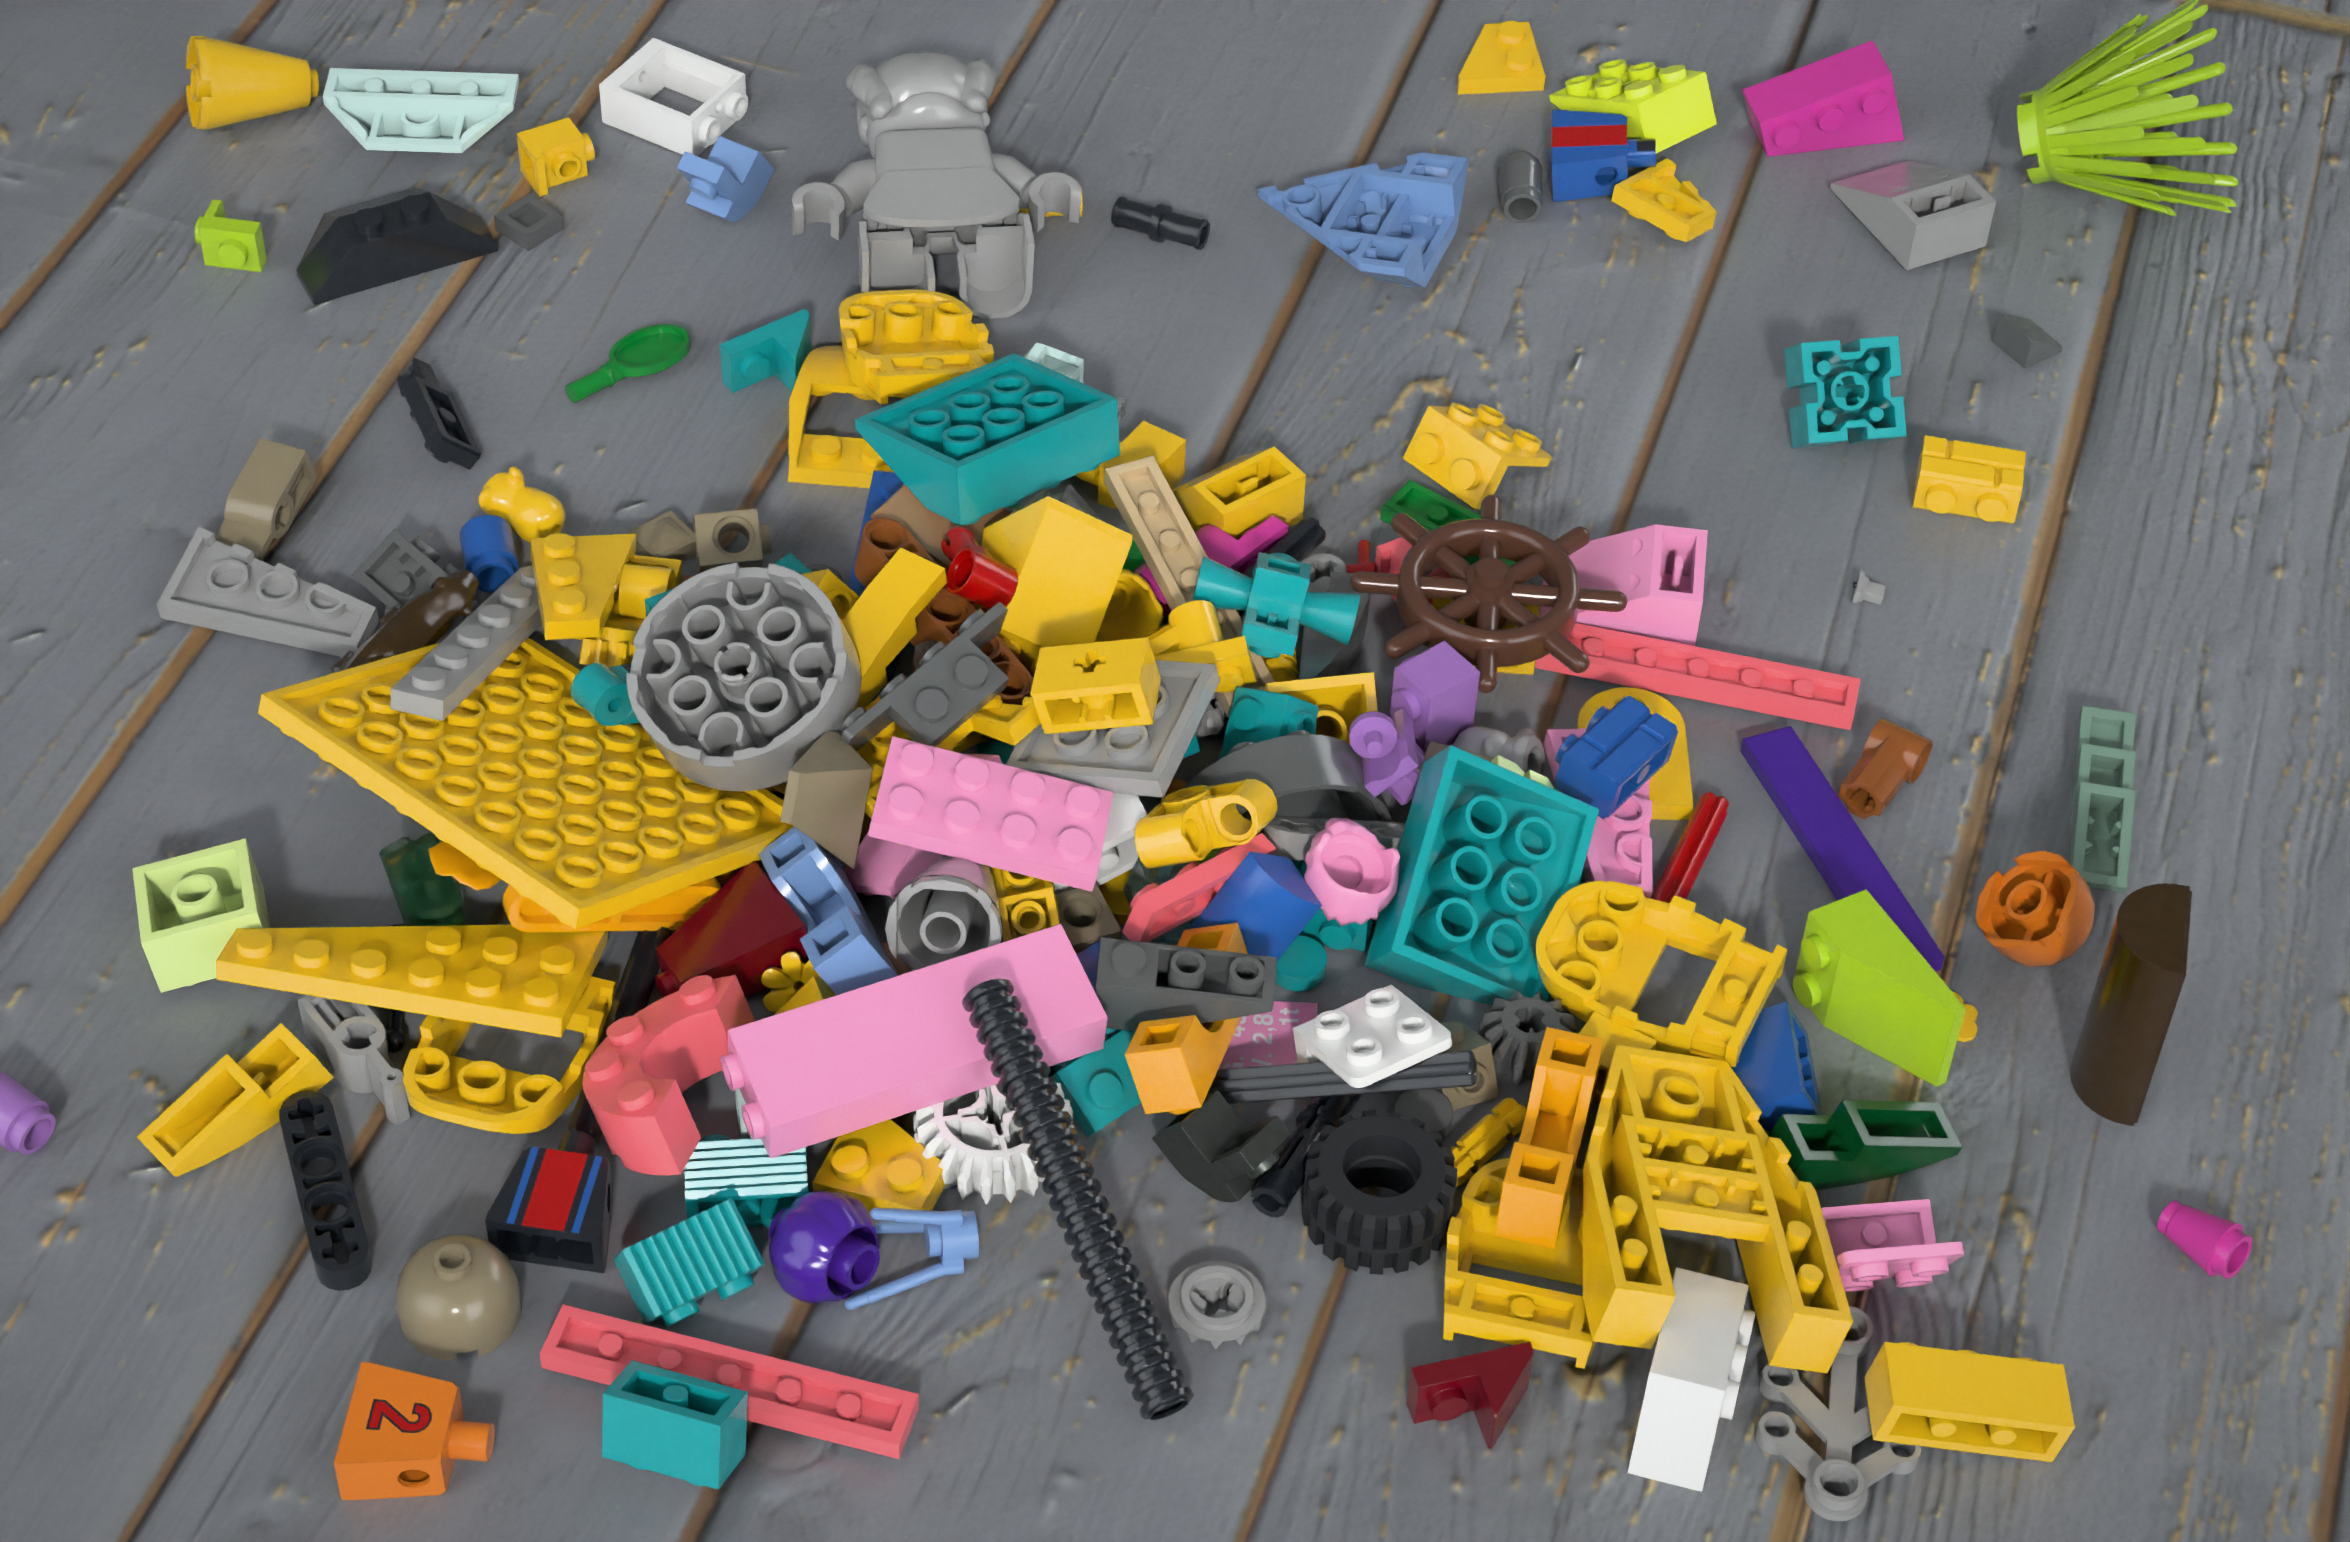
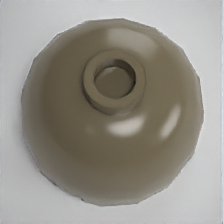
(458, 1297)

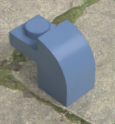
(727, 181)

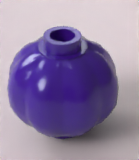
(820, 1239)

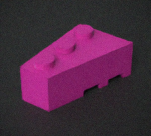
(1827, 104)

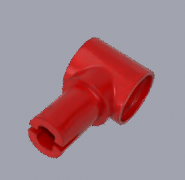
(975, 572)

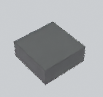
(528, 222)

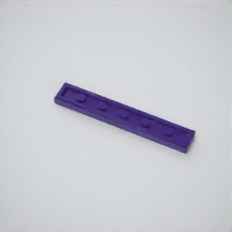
(1829, 831)

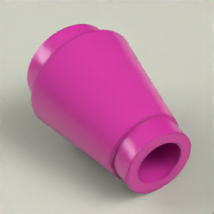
(2206, 1239)

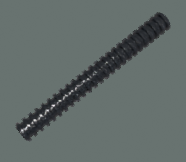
(1077, 1199)

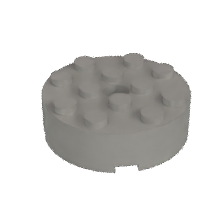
(742, 675)

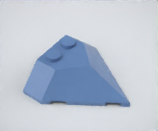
(1382, 220)

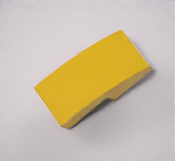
(1025, 903)

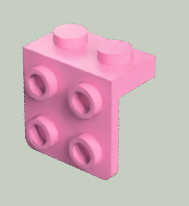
(1887, 1243)

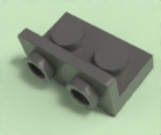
(401, 570)

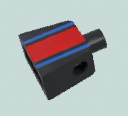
(555, 1207)

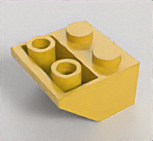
(1245, 493)

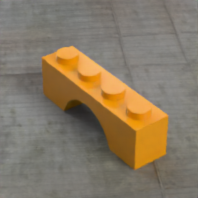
(1179, 1056)
(1550, 1138)

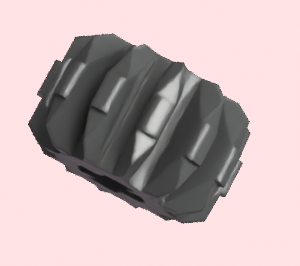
(1518, 1030)

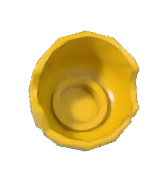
(1131, 610)

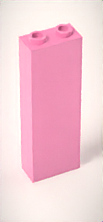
(903, 1042)

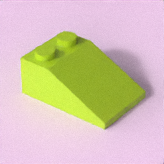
(1877, 987)

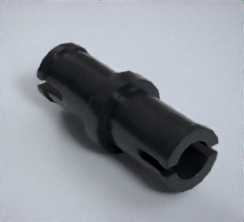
(1160, 223)

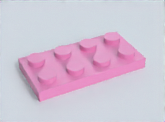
(991, 814)

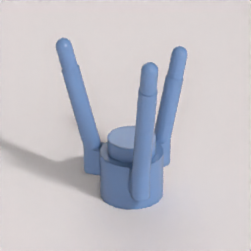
(947, 1235)

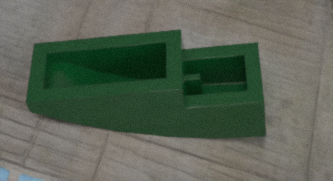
(1866, 1141)

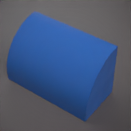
(1266, 901)
(1779, 1066)

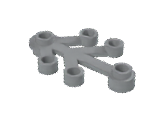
(1835, 1427)

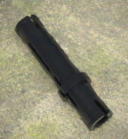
(1288, 1172)

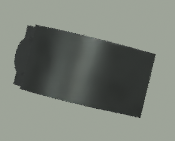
(1218, 1150)

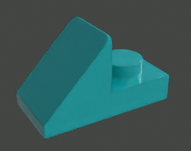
(767, 352)

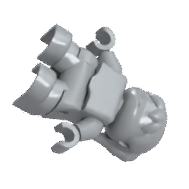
(937, 186)

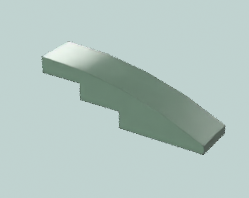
(2103, 797)

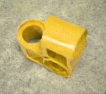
(1202, 819)

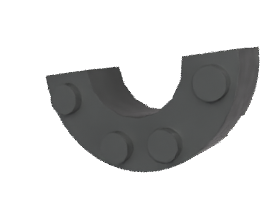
(1307, 774)

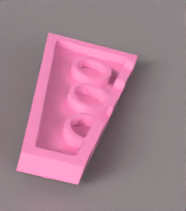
(1620, 843)

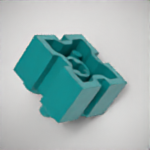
(1845, 392)

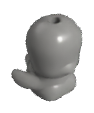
(1523, 749)

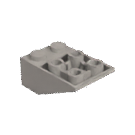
(1920, 210)

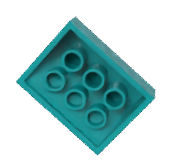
(993, 436)
(1479, 879)

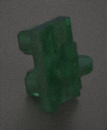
(418, 891)

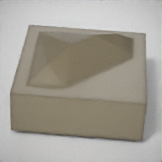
(665, 538)

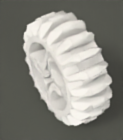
(971, 1147)

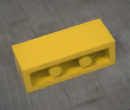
(1968, 1401)

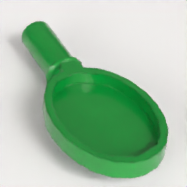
(635, 355)

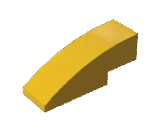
(233, 1103)

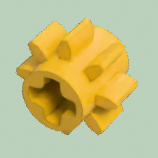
(611, 648)

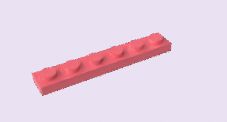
(1712, 676)
(778, 1390)

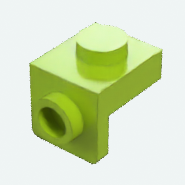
(230, 241)

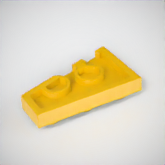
(578, 581)

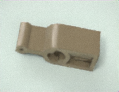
(266, 496)

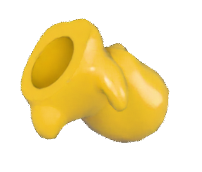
(525, 508)

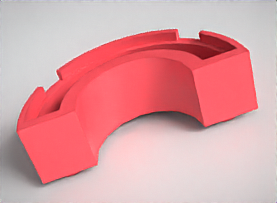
(650, 1060)

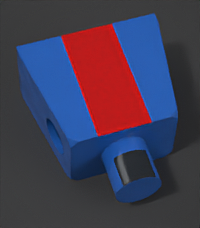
(1593, 153)

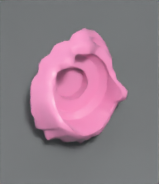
(1351, 872)

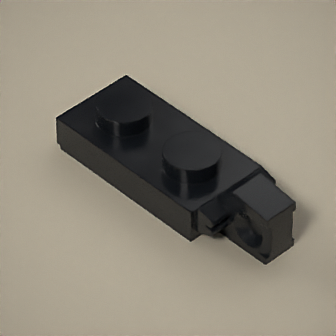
(438, 416)

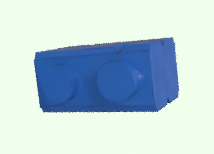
(1614, 755)

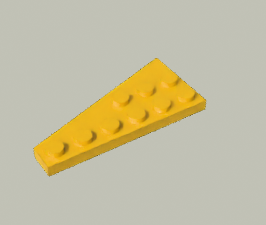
(439, 971)

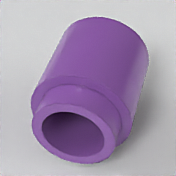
(23, 1118)

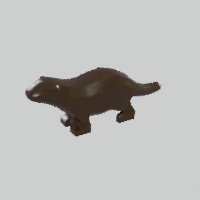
(417, 622)

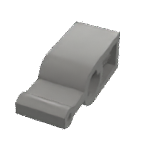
(355, 1051)

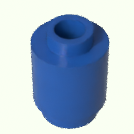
(489, 551)

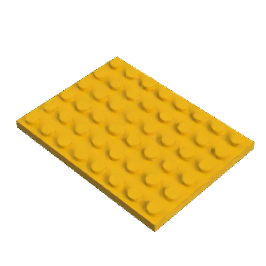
(532, 783)

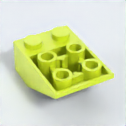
(1656, 100)

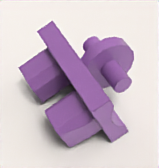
(1387, 753)

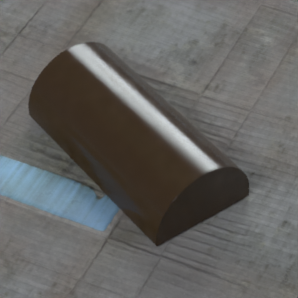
(2133, 1002)

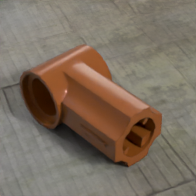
(1887, 762)

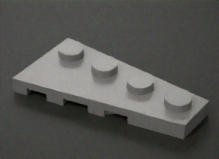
(246, 597)

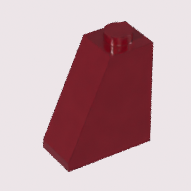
(733, 933)

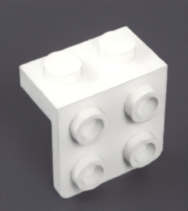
(1371, 1037)

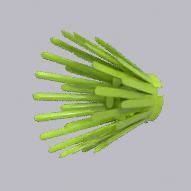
(2102, 112)

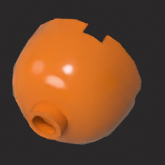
(2036, 910)

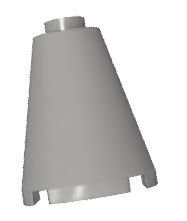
(944, 914)

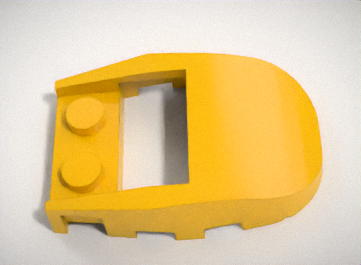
(909, 341)
(827, 457)
(1607, 943)
(492, 1096)
(1509, 1309)

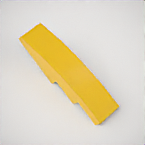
(886, 614)

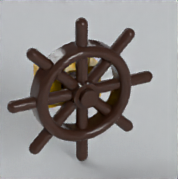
(1485, 605)

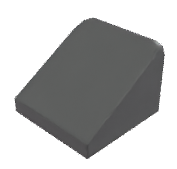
(2024, 340)

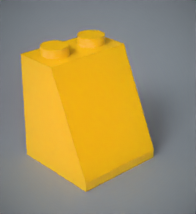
(1064, 575)

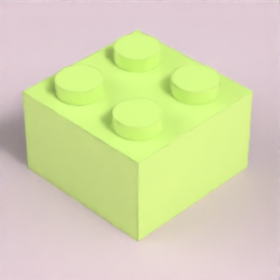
(192, 909)

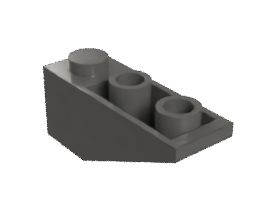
(1170, 981)

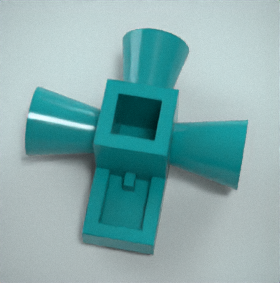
(1276, 603)

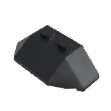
(388, 242)

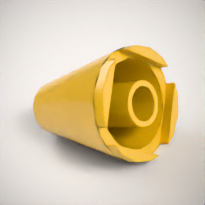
(243, 83)

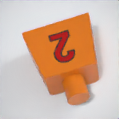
(405, 1436)

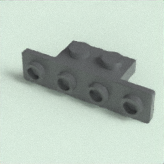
(940, 694)

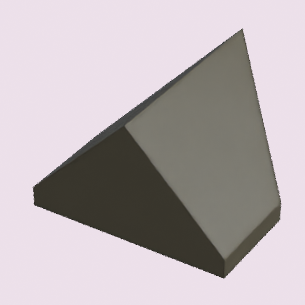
(829, 796)

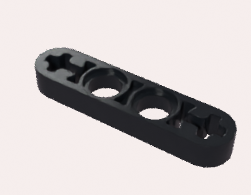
(325, 1189)

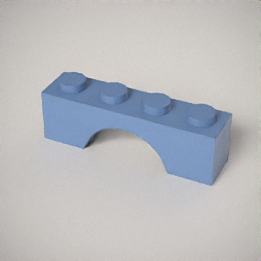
(839, 932)

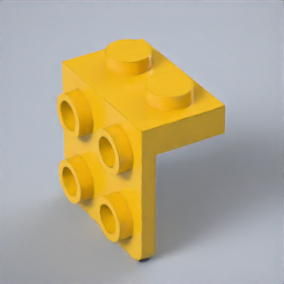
(1471, 450)

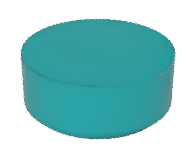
(1301, 965)

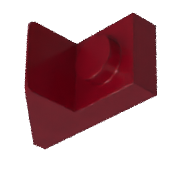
(1480, 1382)

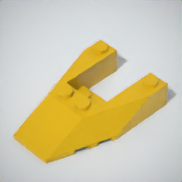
(1687, 1154)

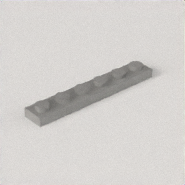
(471, 650)

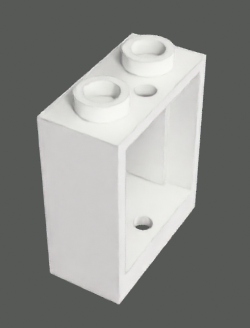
(658, 65)

